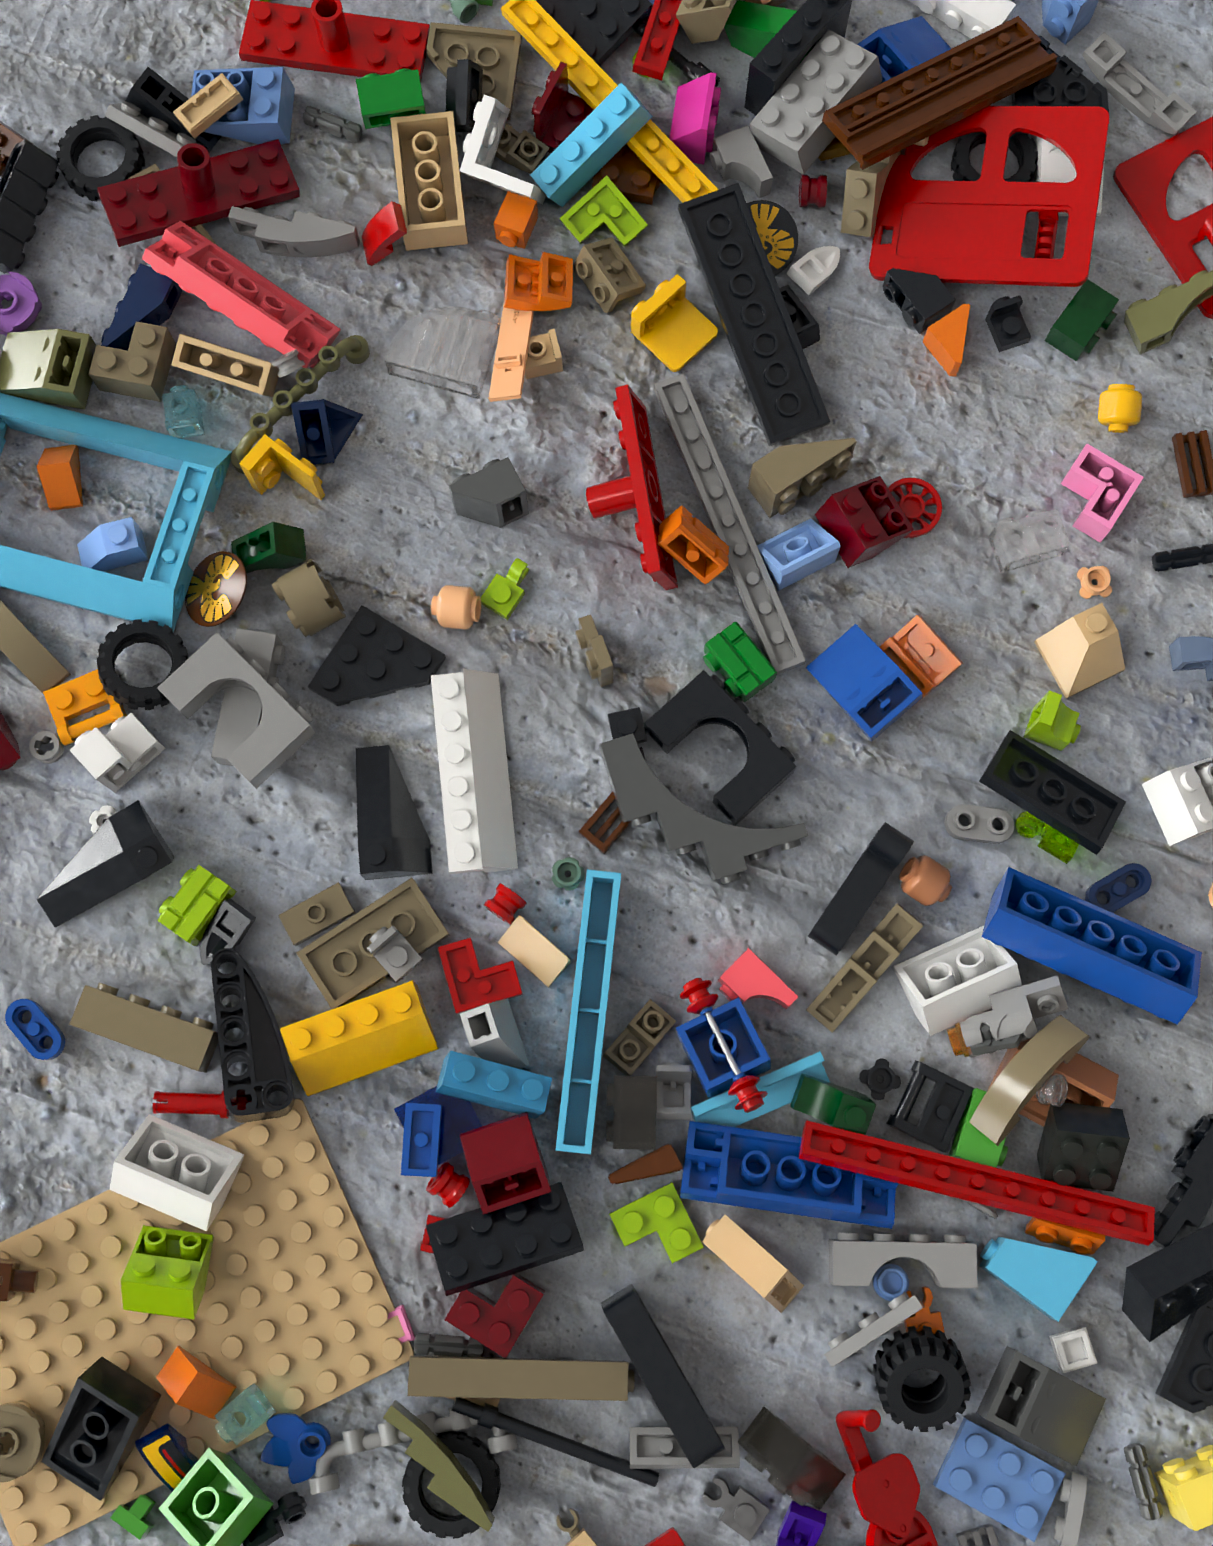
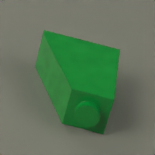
(754, 25)

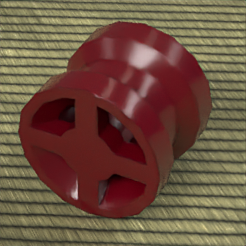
(813, 191)

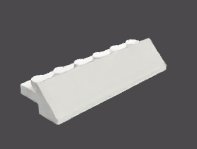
(474, 772)

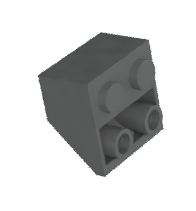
(491, 494)

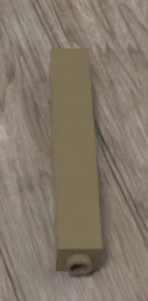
(519, 1378)

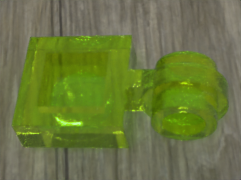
(1051, 839)

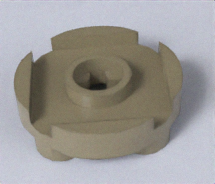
(29, 1438)

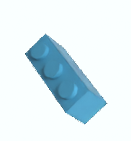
(493, 1084)

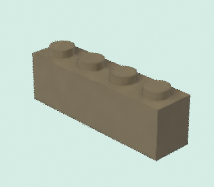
(145, 1028)

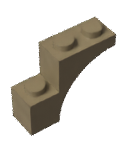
(863, 196)

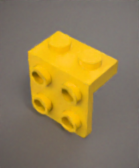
(672, 325)

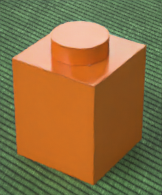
(515, 220)

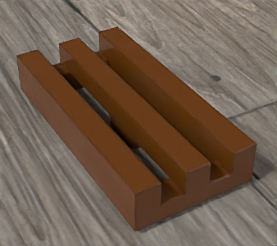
(1206, 458)
(595, 839)

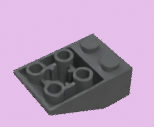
(1041, 1406)

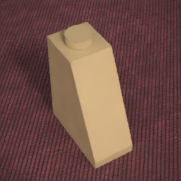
(752, 1263)

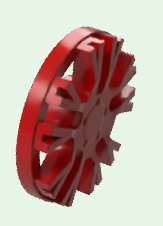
(914, 506)

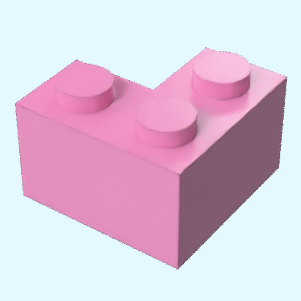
(1105, 486)

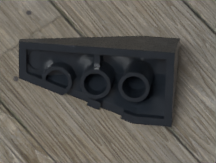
(388, 824)
(112, 860)

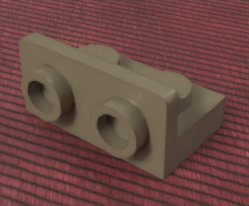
(607, 273)

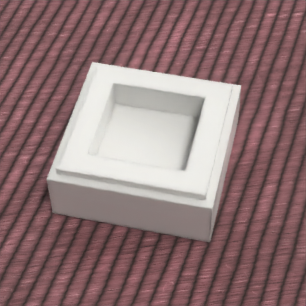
(1073, 1349)

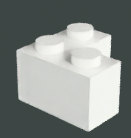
(118, 754)

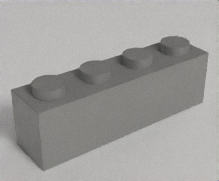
(241, 706)

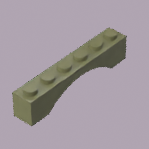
(1157, 319)

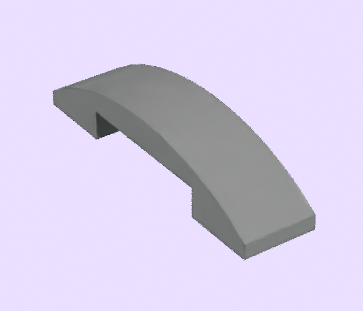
(1133, 89)

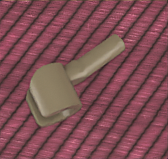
(574, 1530)

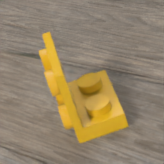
(270, 458)

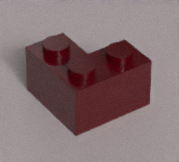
(496, 1323)

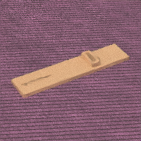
(511, 355)

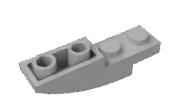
(303, 237)

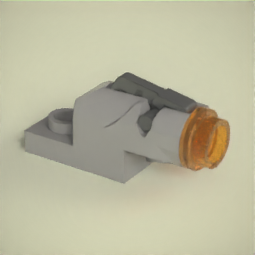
(1010, 1019)

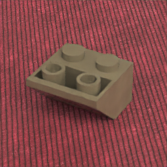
(704, 18)

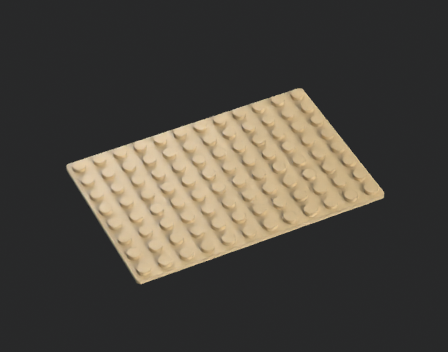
(282, 1307)

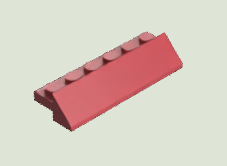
(240, 293)

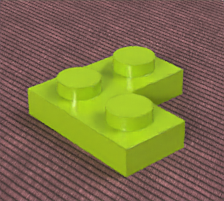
(604, 206)
(662, 1213)

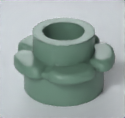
(559, 869)

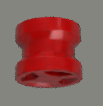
(505, 904)
(448, 1185)

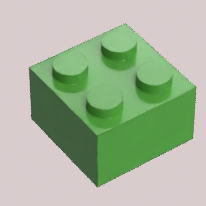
(215, 1502)

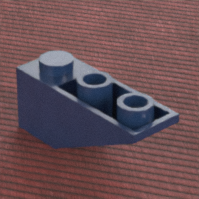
(148, 300)

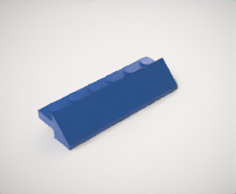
(766, 1174)

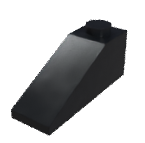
(159, 100)

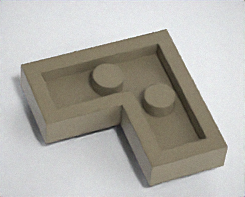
(598, 657)

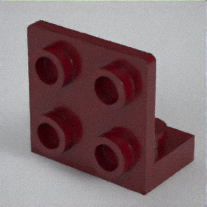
(557, 110)

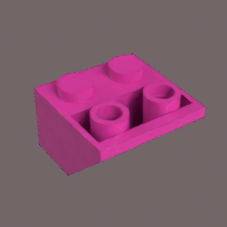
(696, 117)

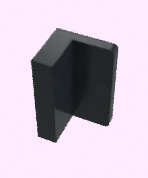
(464, 92)

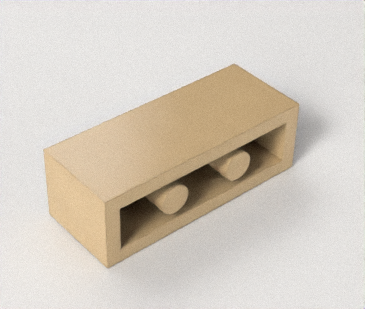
(225, 365)

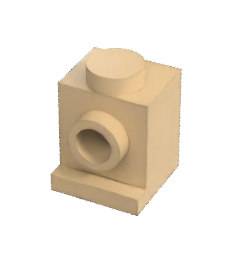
(549, 358)

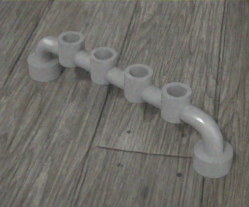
(356, 1441)

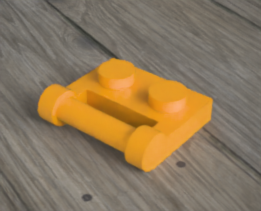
(78, 698)

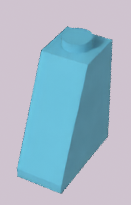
(1038, 1273)

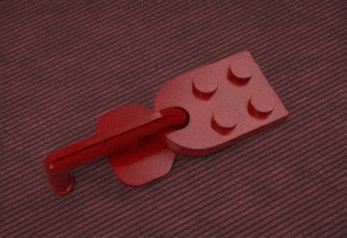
(883, 1489)

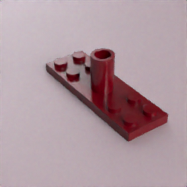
(198, 190)

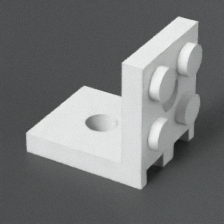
(481, 148)

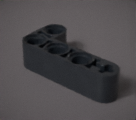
(860, 888)

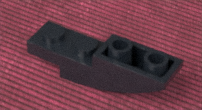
(1194, 1195)

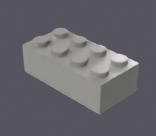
(792, 119)

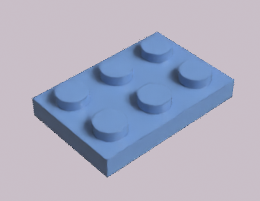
(999, 1479)

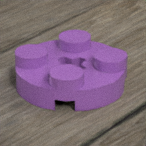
(25, 303)

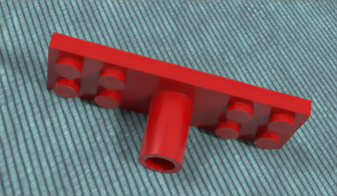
(331, 40)
(638, 490)

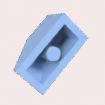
(113, 545)

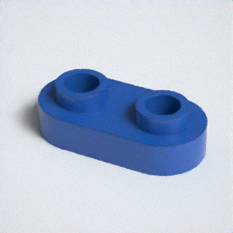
(36, 1030)

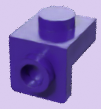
(801, 1526)

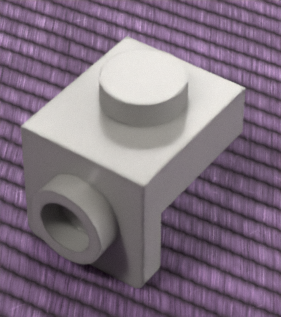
(673, 1091)

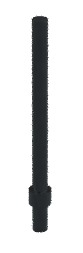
(490, 1417)

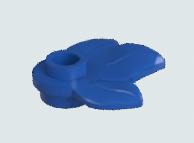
(291, 1448)

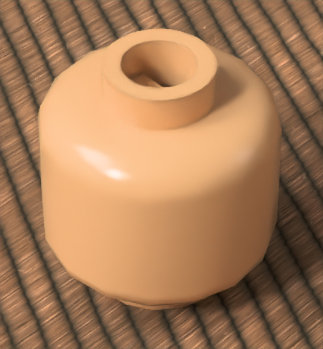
(456, 607)

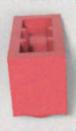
(754, 979)

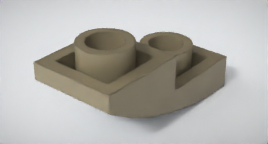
(520, 149)
(639, 1038)

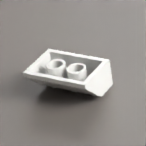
(956, 980)
(175, 1172)

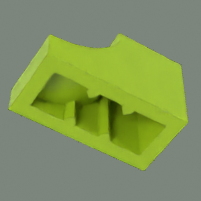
(1052, 722)

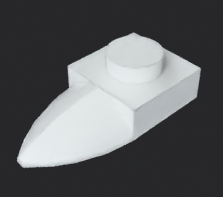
(815, 268)

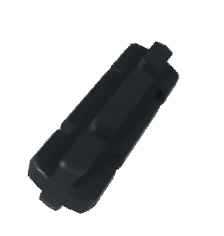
(1182, 557)

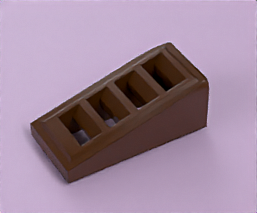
(652, 1164)

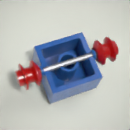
(723, 1046)

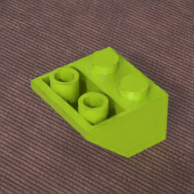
(167, 1272)

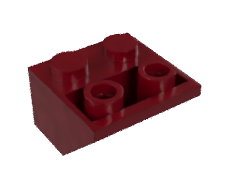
(863, 520)
(505, 1163)

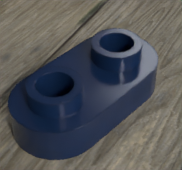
(1117, 890)

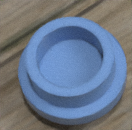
(890, 1281)

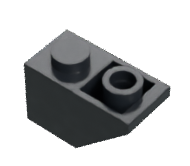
(918, 296)

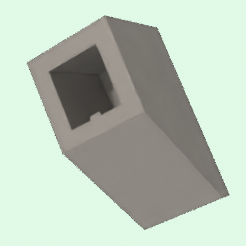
(494, 1034)

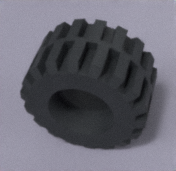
(924, 1405)

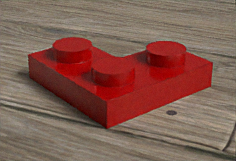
(473, 986)

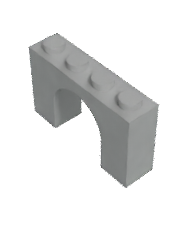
(221, 666)

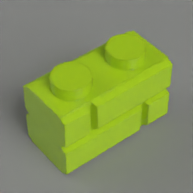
(194, 904)

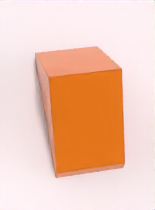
(947, 339)
(61, 477)
(194, 1384)

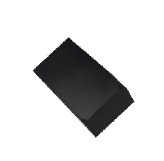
(803, 322)

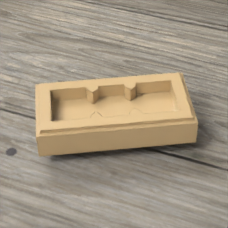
(208, 105)

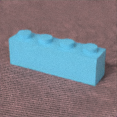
(591, 145)

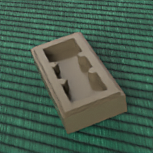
(316, 914)

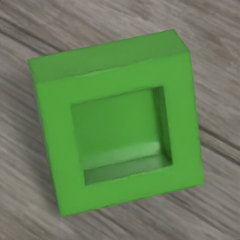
(134, 1518)

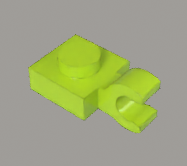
(504, 593)

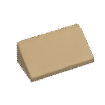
(534, 951)

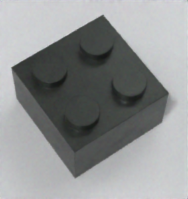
(1083, 1146)

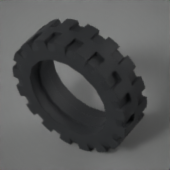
(85, 134)
(1019, 144)
(124, 637)
(443, 1524)

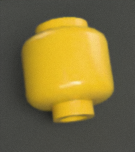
(1120, 407)

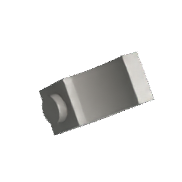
(740, 159)

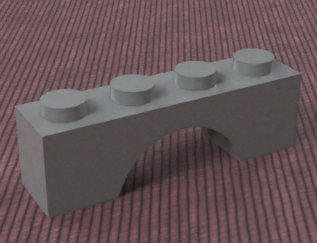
(949, 1262)

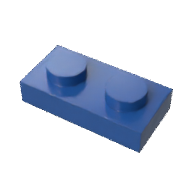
(421, 1140)

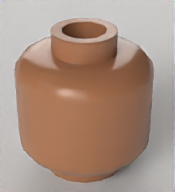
(925, 880)

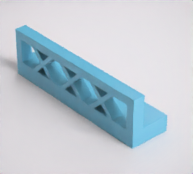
(778, 1084)

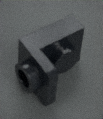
(1007, 323)

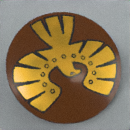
(216, 589)

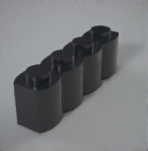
(22, 198)

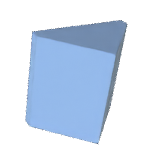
(798, 553)

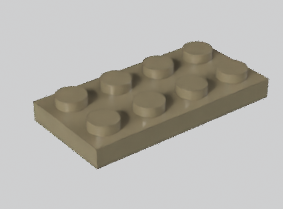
(341, 958)

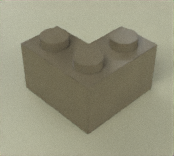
(141, 369)

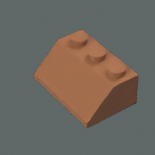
(1086, 1083)

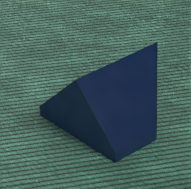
(322, 429)

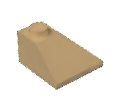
(1082, 650)

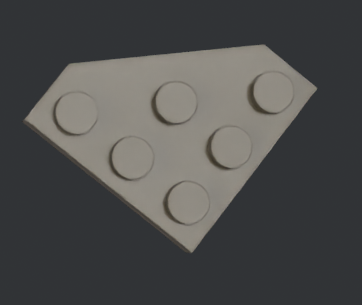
(491, 48)

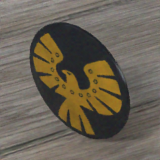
(776, 232)

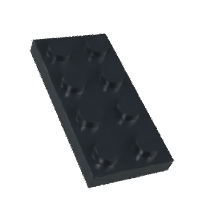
(1053, 792)
(497, 1244)

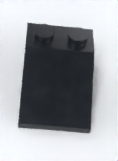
(100, 1427)

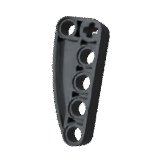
(259, 1047)
(662, 1375)

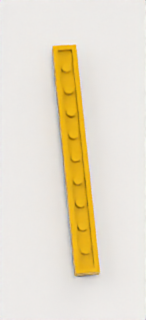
(594, 86)

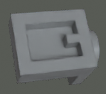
(394, 952)

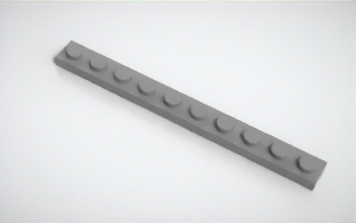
(729, 524)

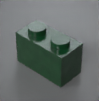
(1082, 319)

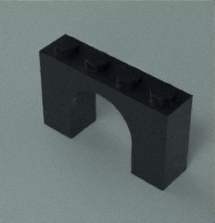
(789, 47)
(707, 703)

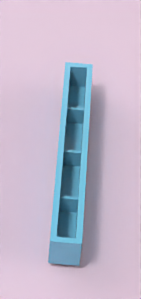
(588, 1012)

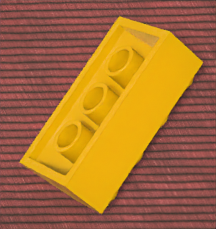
(359, 1038)

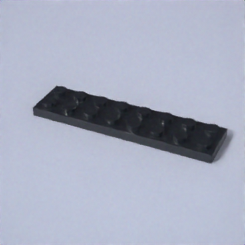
(753, 314)

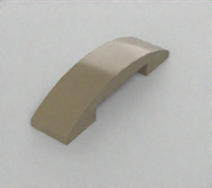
(28, 652)
(1024, 1077)

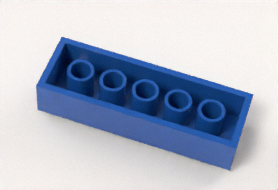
(1093, 946)

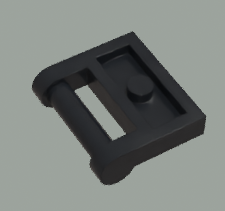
(940, 1112)

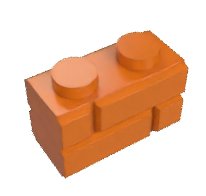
(693, 545)

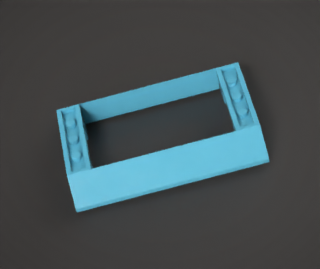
(168, 573)

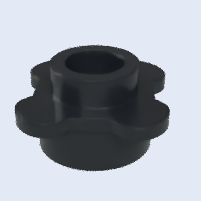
(890, 1080)

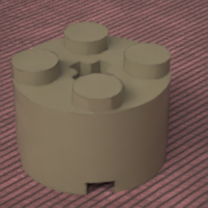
(310, 598)

